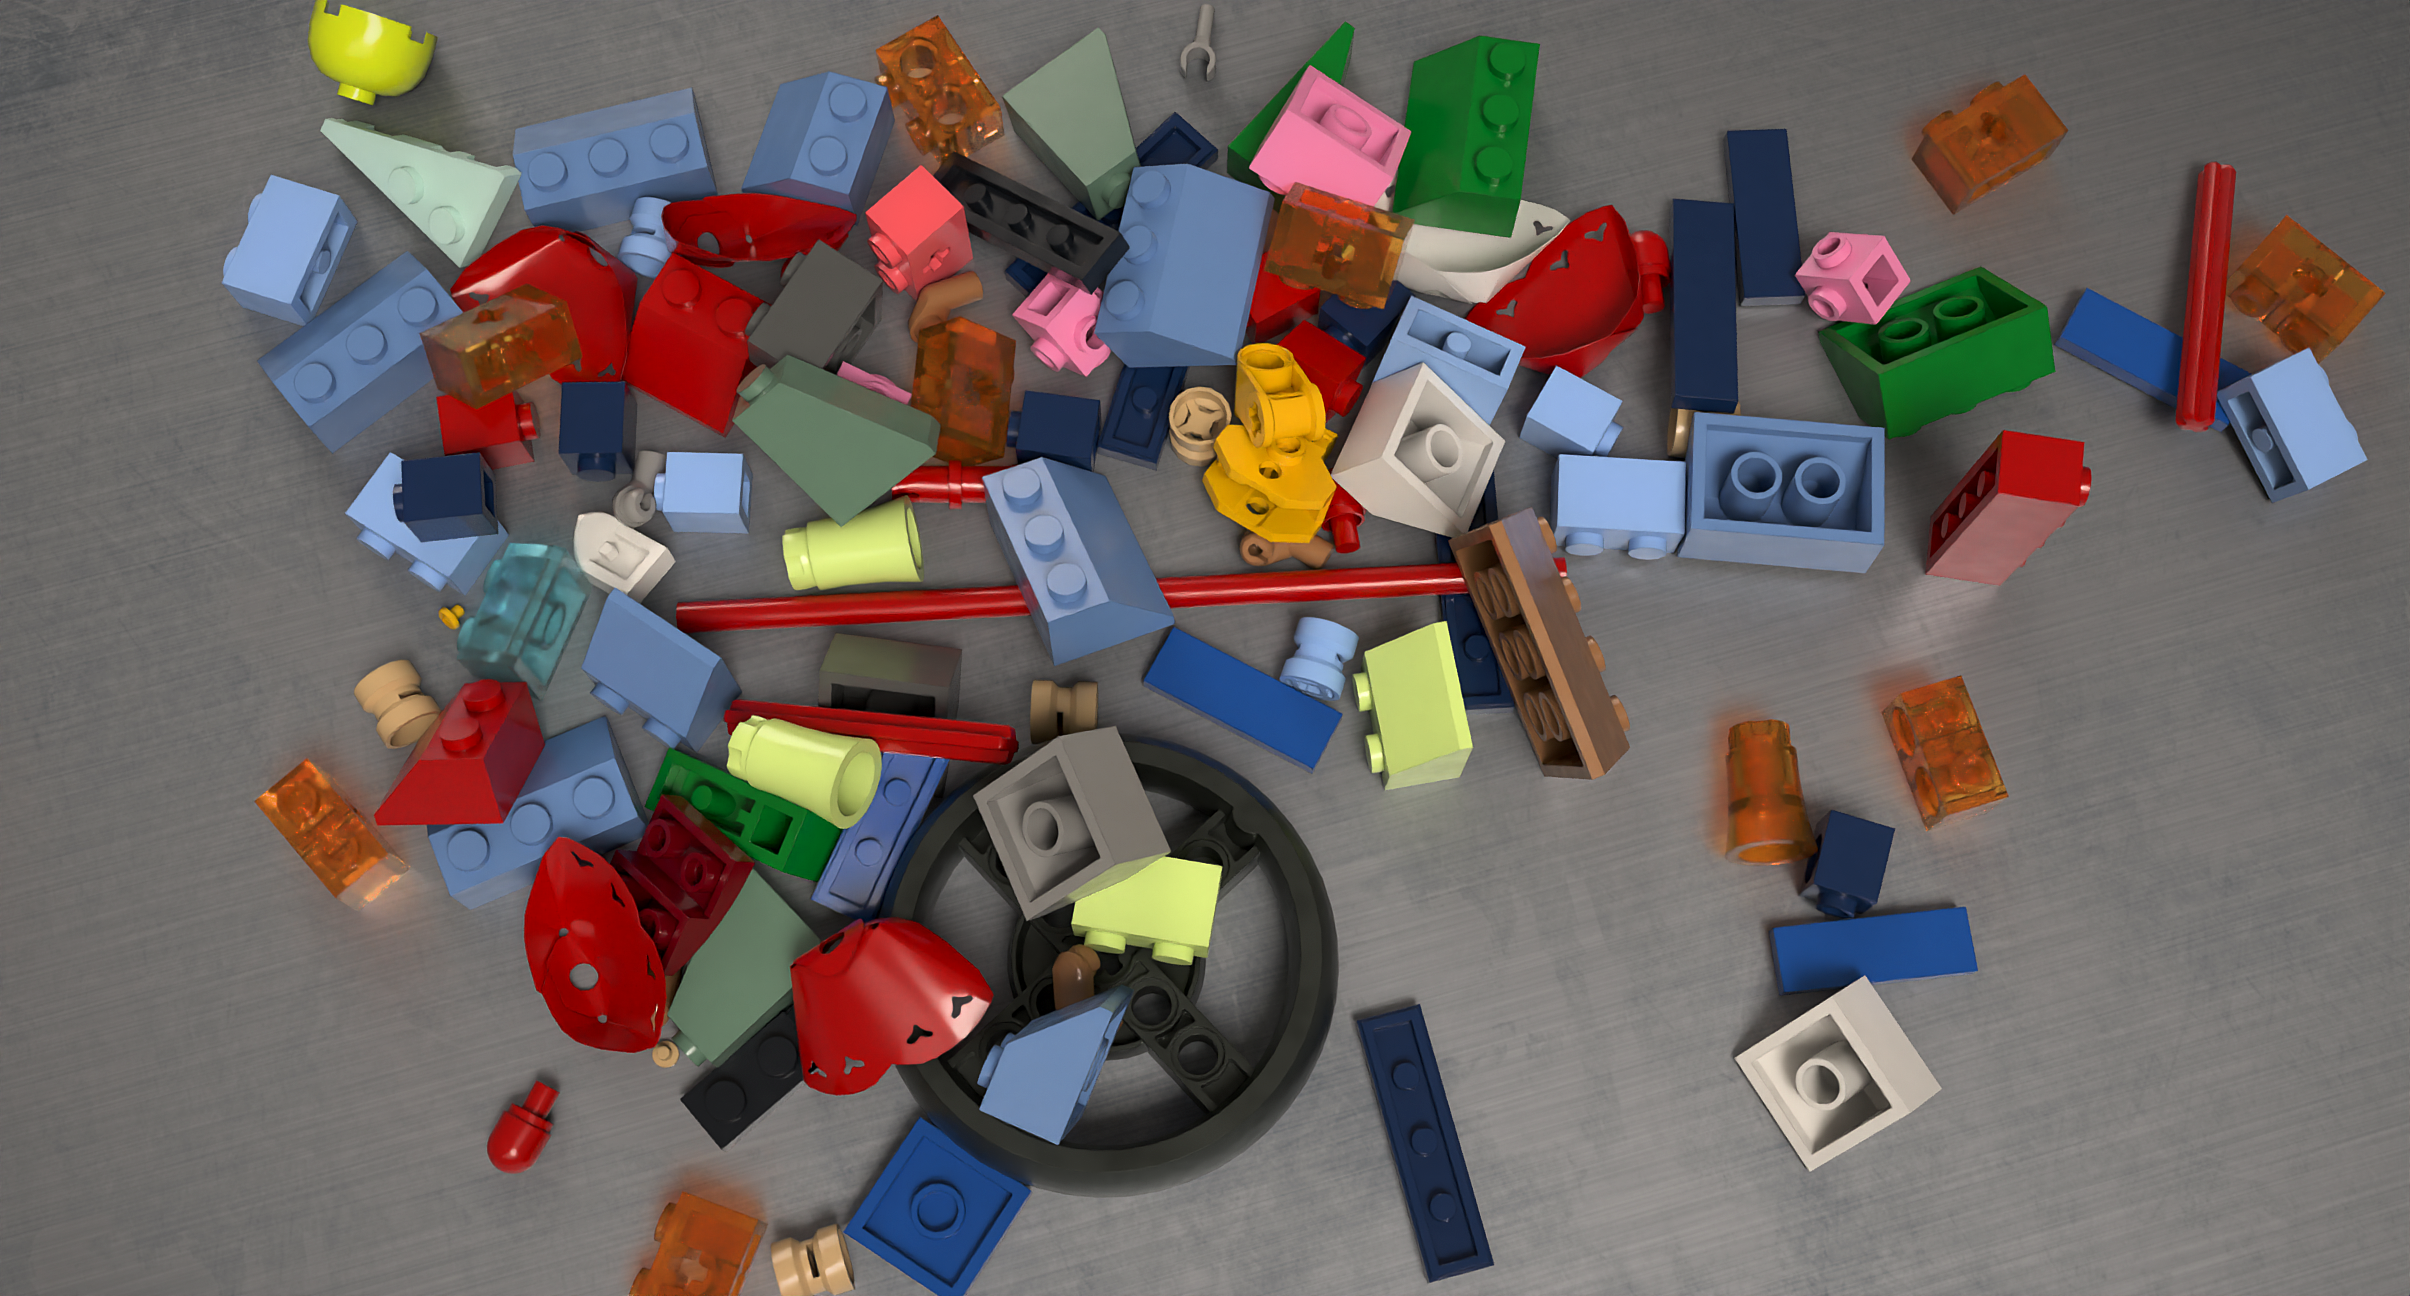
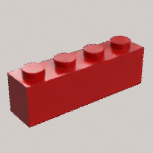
(2006, 507)

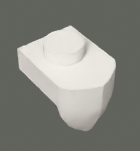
(618, 556)

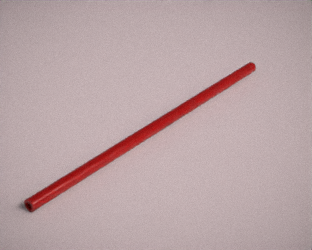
(1009, 602)

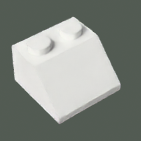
(1418, 453)
(1838, 1074)

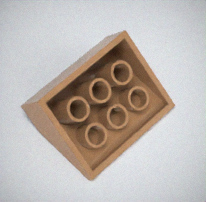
(1542, 646)

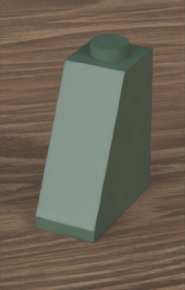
(1079, 123)
(833, 434)
(739, 975)

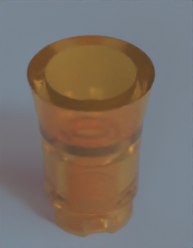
(1765, 797)

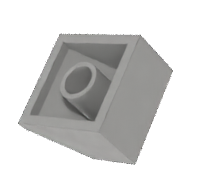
(1071, 821)

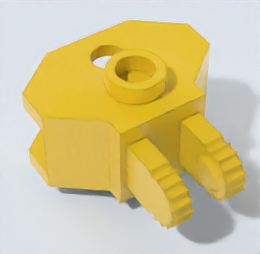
(1278, 481)

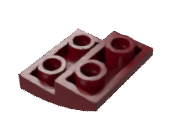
(681, 879)

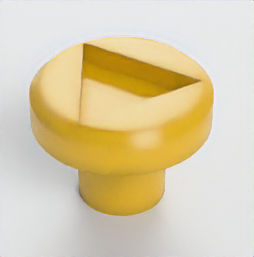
(451, 616)

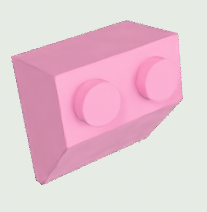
(1330, 143)

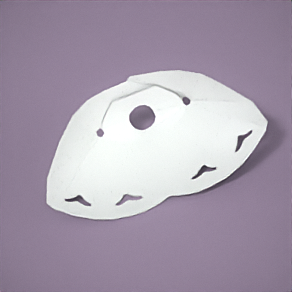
(1473, 264)

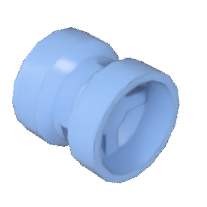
(646, 246)
(1319, 660)

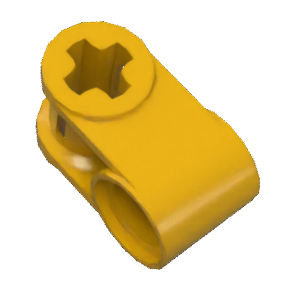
(1276, 396)

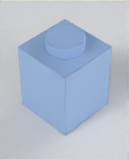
(1572, 418)
(705, 492)

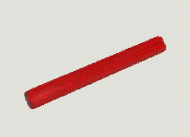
(2206, 298)
(892, 732)

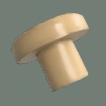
(665, 1054)

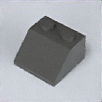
(820, 314)
(891, 679)

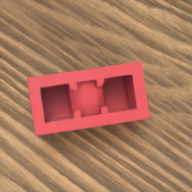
(918, 234)

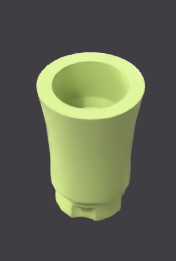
(869, 548)
(807, 767)

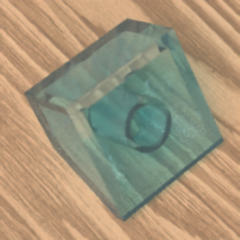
(525, 616)

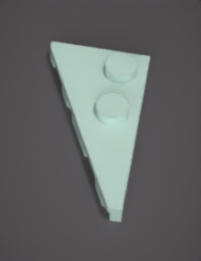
(437, 189)

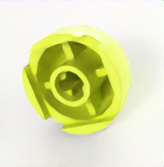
(367, 52)

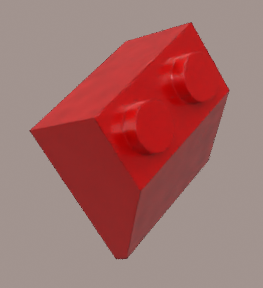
(692, 343)
(468, 759)

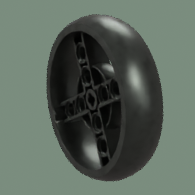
(1237, 1099)

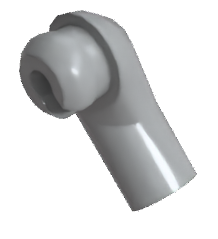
(635, 501)

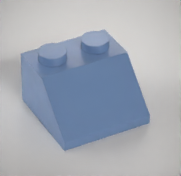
(823, 141)
(658, 674)
(1052, 1065)

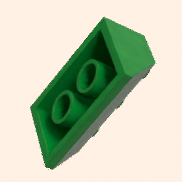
(1468, 136)
(1941, 352)

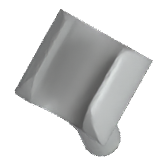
(1201, 44)

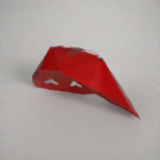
(772, 222)
(596, 294)
(1577, 311)
(598, 935)
(872, 994)

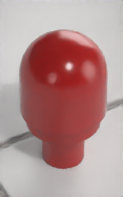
(1653, 268)
(1343, 519)
(522, 1131)

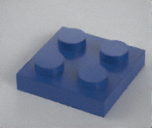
(937, 1212)

